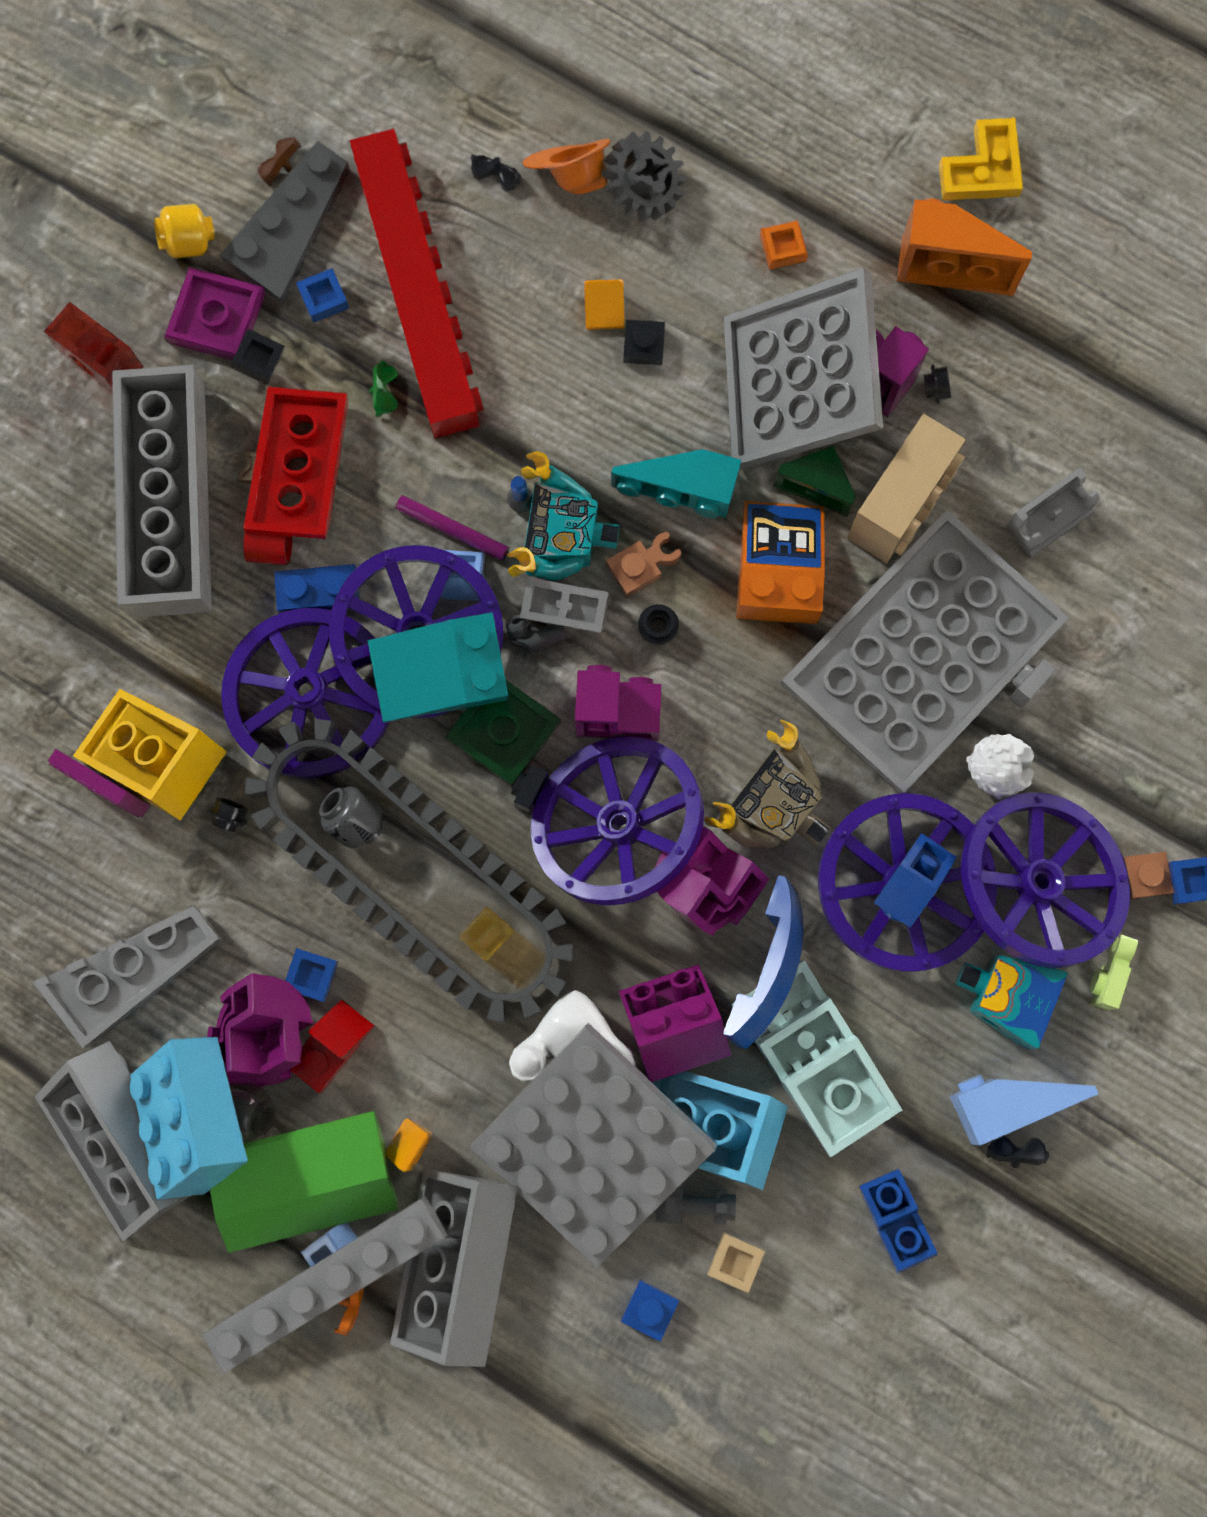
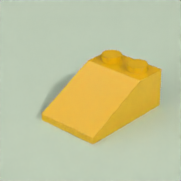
(150, 753)

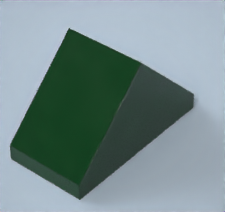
(819, 480)

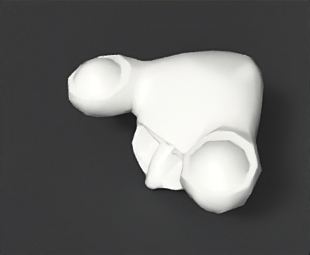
(556, 1031)

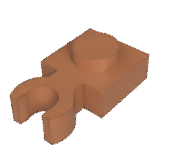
(637, 567)

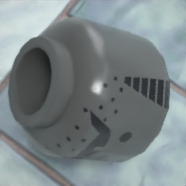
(351, 817)

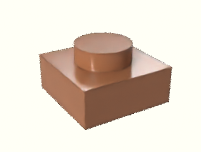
(1148, 875)

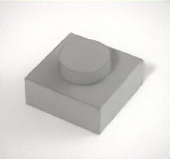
(1030, 681)

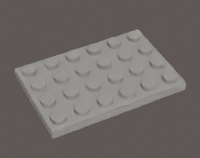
(924, 651)

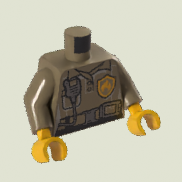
(776, 799)

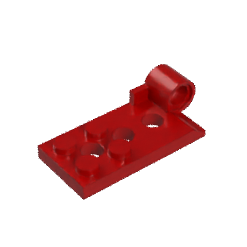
(267, 522)

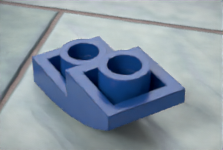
(898, 1221)

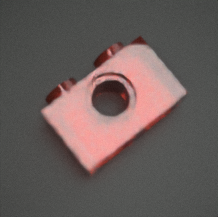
(90, 345)

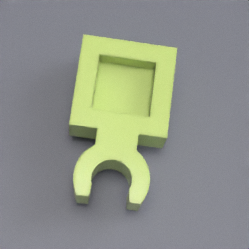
(1110, 982)

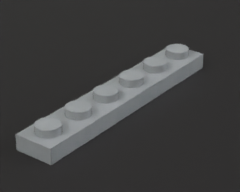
(325, 1284)

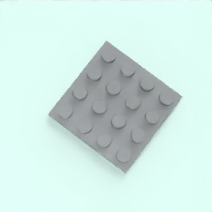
(803, 370)
(593, 1145)

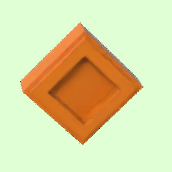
(783, 245)

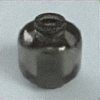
(253, 1110)

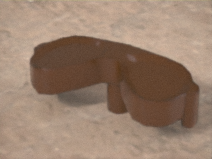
(271, 167)

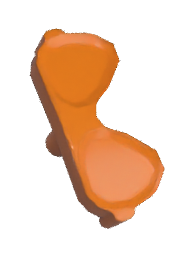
(350, 1315)

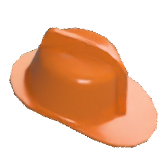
(574, 167)

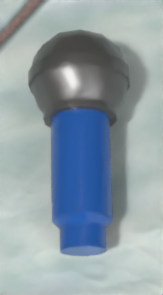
(520, 495)

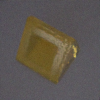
(486, 933)

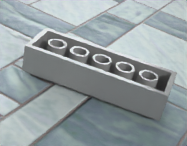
(161, 492)

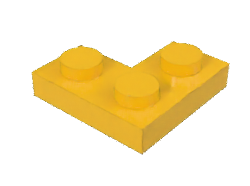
(989, 173)

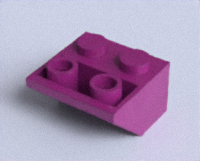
(675, 1023)

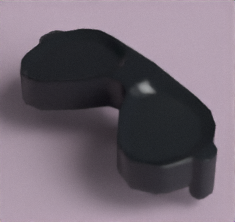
(484, 167)
(1004, 1150)

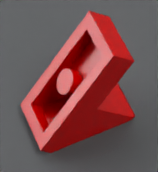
(331, 1045)

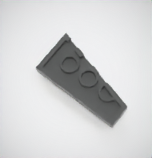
(280, 232)

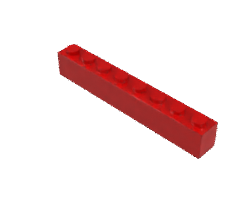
(415, 284)

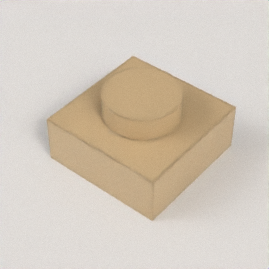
(735, 1262)

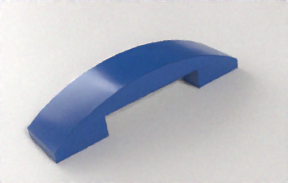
(754, 1014)

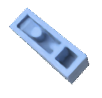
(1002, 1106)

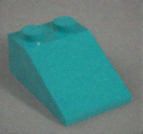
(438, 668)

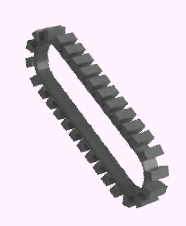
(366, 910)

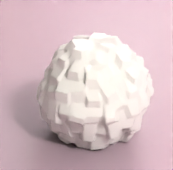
(1001, 765)

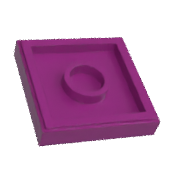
(213, 313)
(97, 784)

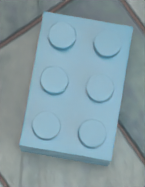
(187, 1118)

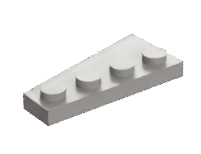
(112, 984)

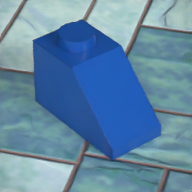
(915, 881)

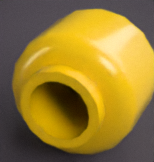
(183, 230)

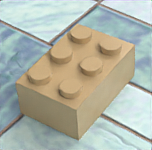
(907, 490)

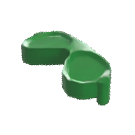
(382, 399)

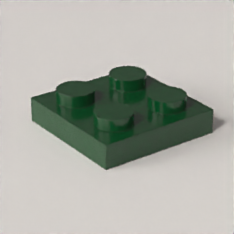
(504, 733)

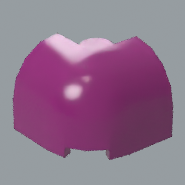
(714, 885)
(261, 1030)

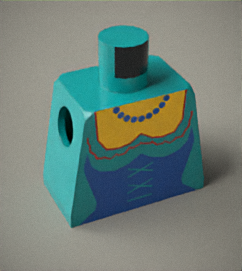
(1013, 997)

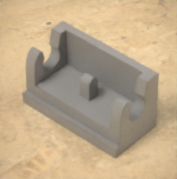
(1052, 513)
(564, 605)

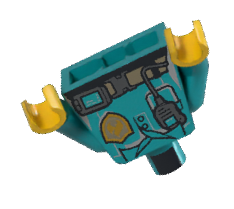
(559, 526)

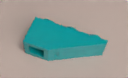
(687, 479)

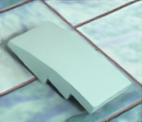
(825, 1066)

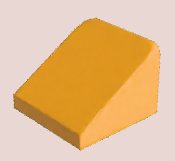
(604, 304)
(408, 1145)

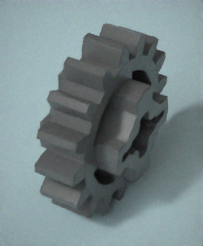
(635, 185)

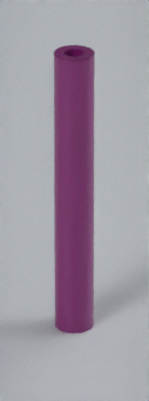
(452, 528)

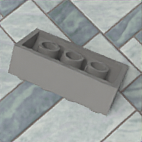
(100, 1129)
(455, 1284)

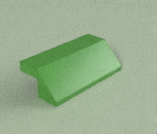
(305, 1183)

